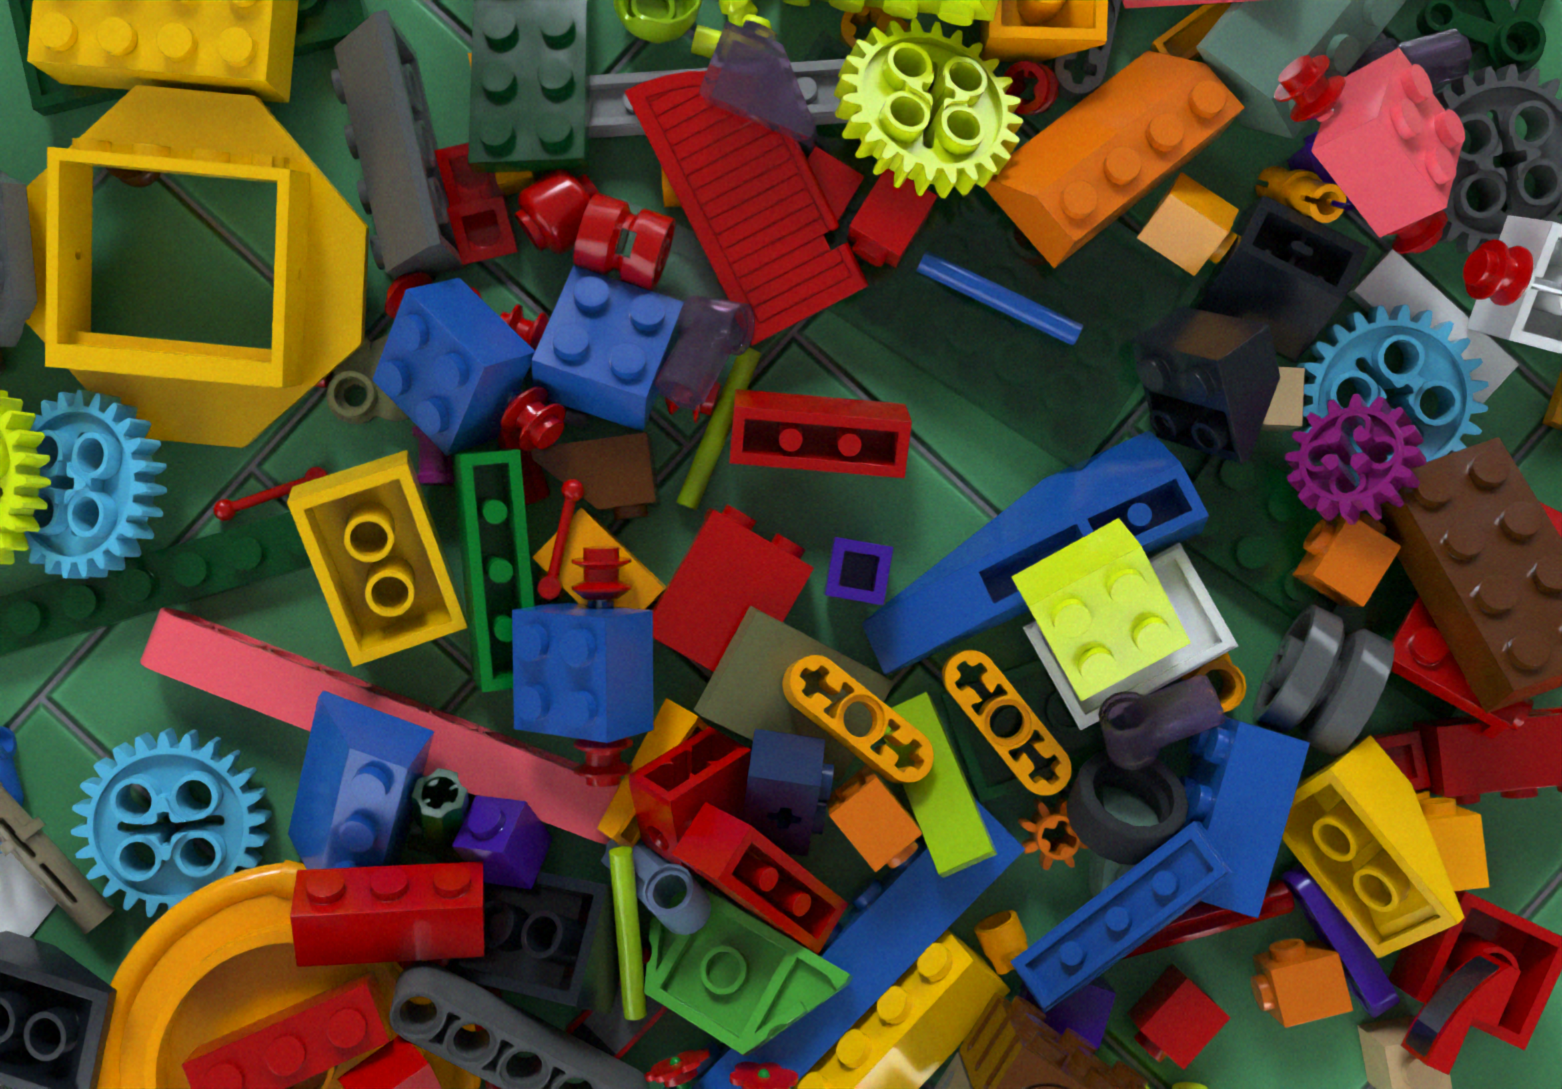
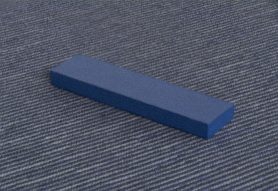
(1123, 916)

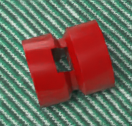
(605, 235)

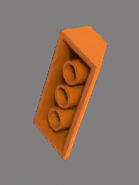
(1112, 151)

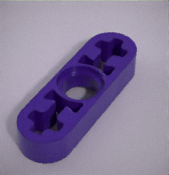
(1360, 967)

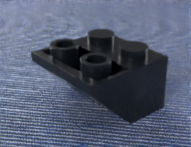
(1283, 274)
(1207, 380)

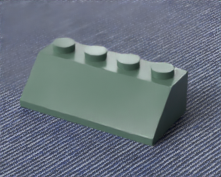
(1264, 36)

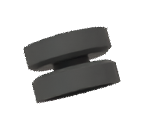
(1324, 681)

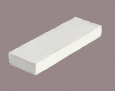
(1397, 283)

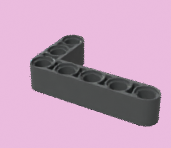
(506, 1032)

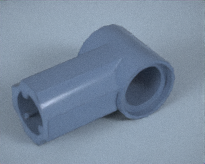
(661, 880)

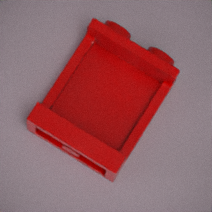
(720, 580)

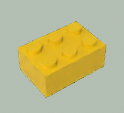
(378, 557)

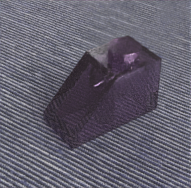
(757, 82)

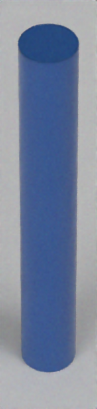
(999, 298)

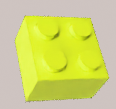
(1101, 609)

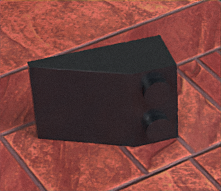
(549, 942)
(50, 1017)

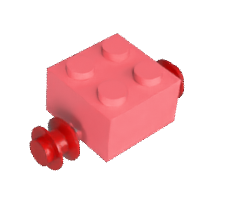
(1381, 142)

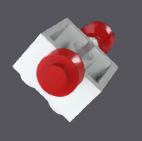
(1519, 284)

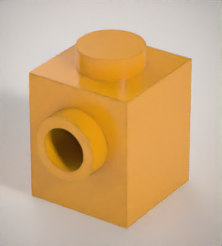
(1190, 225)

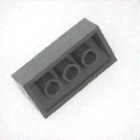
(396, 149)

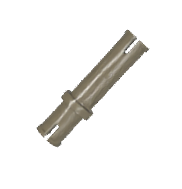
(49, 865)

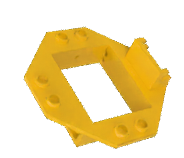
(319, 268)

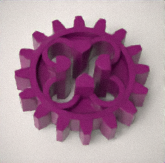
(1379, 482)

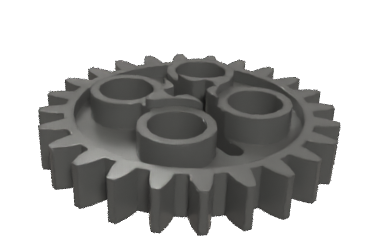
(1539, 152)

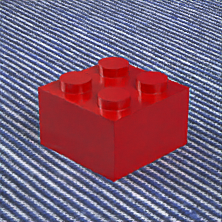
(1501, 934)

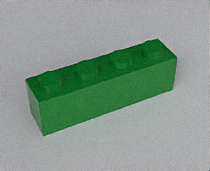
(492, 557)

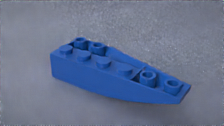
(974, 583)

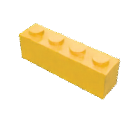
(912, 1023)

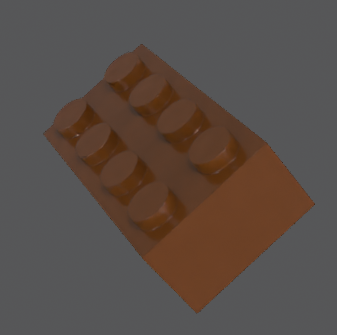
(1485, 570)

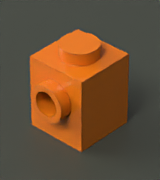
(1346, 559)
(1300, 982)

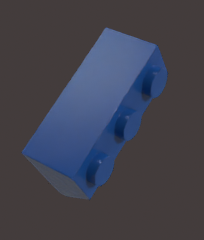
(356, 786)

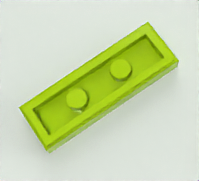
(943, 797)

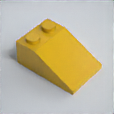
(1372, 849)

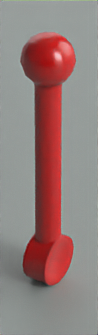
(226, 509)
(551, 586)

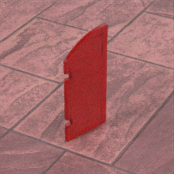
(748, 204)

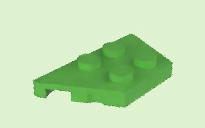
(737, 976)

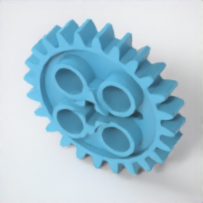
(1427, 363)
(98, 485)
(166, 773)

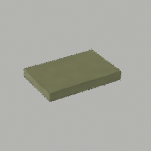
(749, 690)

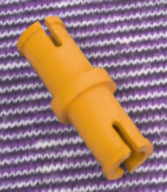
(1302, 192)

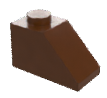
(614, 471)

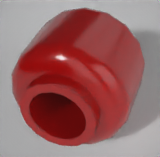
(554, 209)

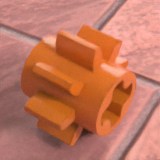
(1059, 847)

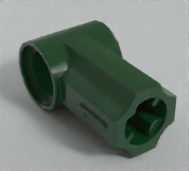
(439, 812)

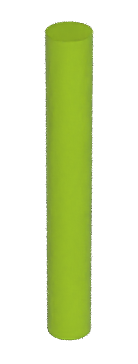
(717, 430)
(628, 932)

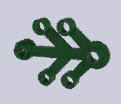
(1502, 24)

